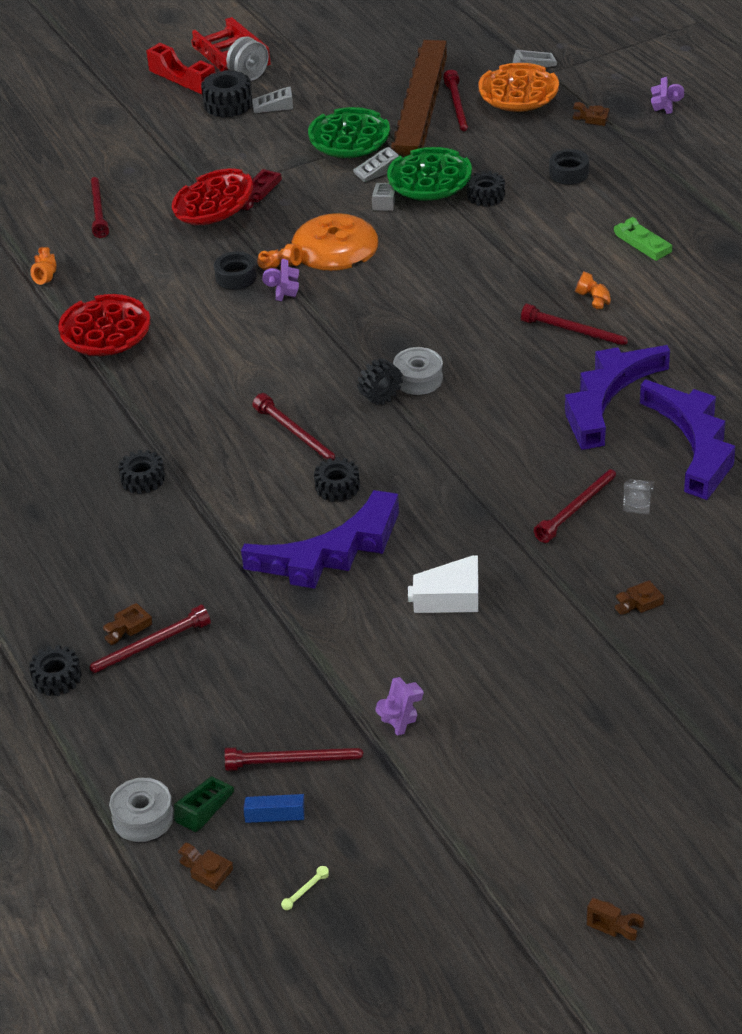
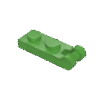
(642, 239)

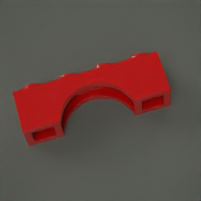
(165, 63)

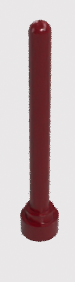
(451, 80)
(99, 227)
(532, 314)
(265, 405)
(547, 529)
(197, 618)
(236, 758)

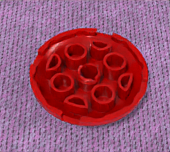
(213, 197)
(104, 325)

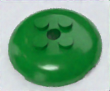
(349, 132)
(429, 173)

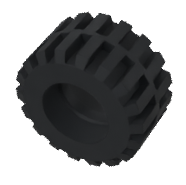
(227, 93)

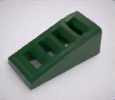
(207, 803)

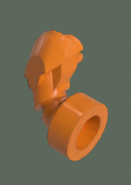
(272, 259)
(44, 266)
(599, 292)

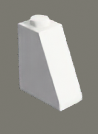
(446, 588)

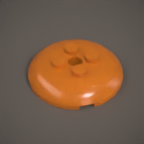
(518, 87)
(336, 241)

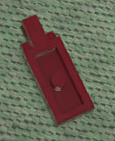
(262, 185)

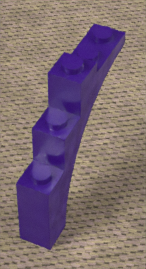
(598, 387)
(696, 419)
(336, 549)

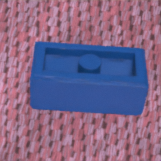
(274, 808)

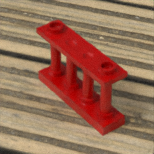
(212, 52)

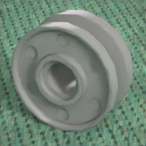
(247, 57)
(420, 370)
(141, 809)

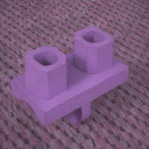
(664, 96)
(284, 280)
(398, 706)

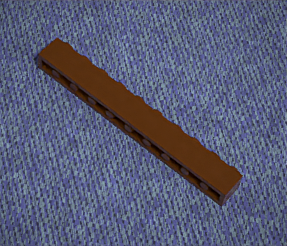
(420, 97)

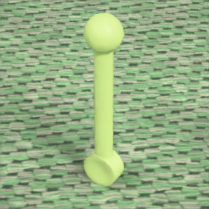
(322, 873)

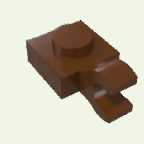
(594, 115)
(641, 596)
(129, 620)
(207, 868)
(608, 919)

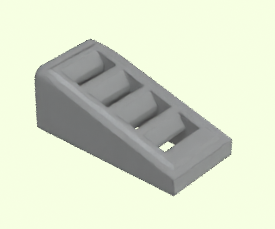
(539, 58)
(274, 101)
(376, 165)
(383, 197)

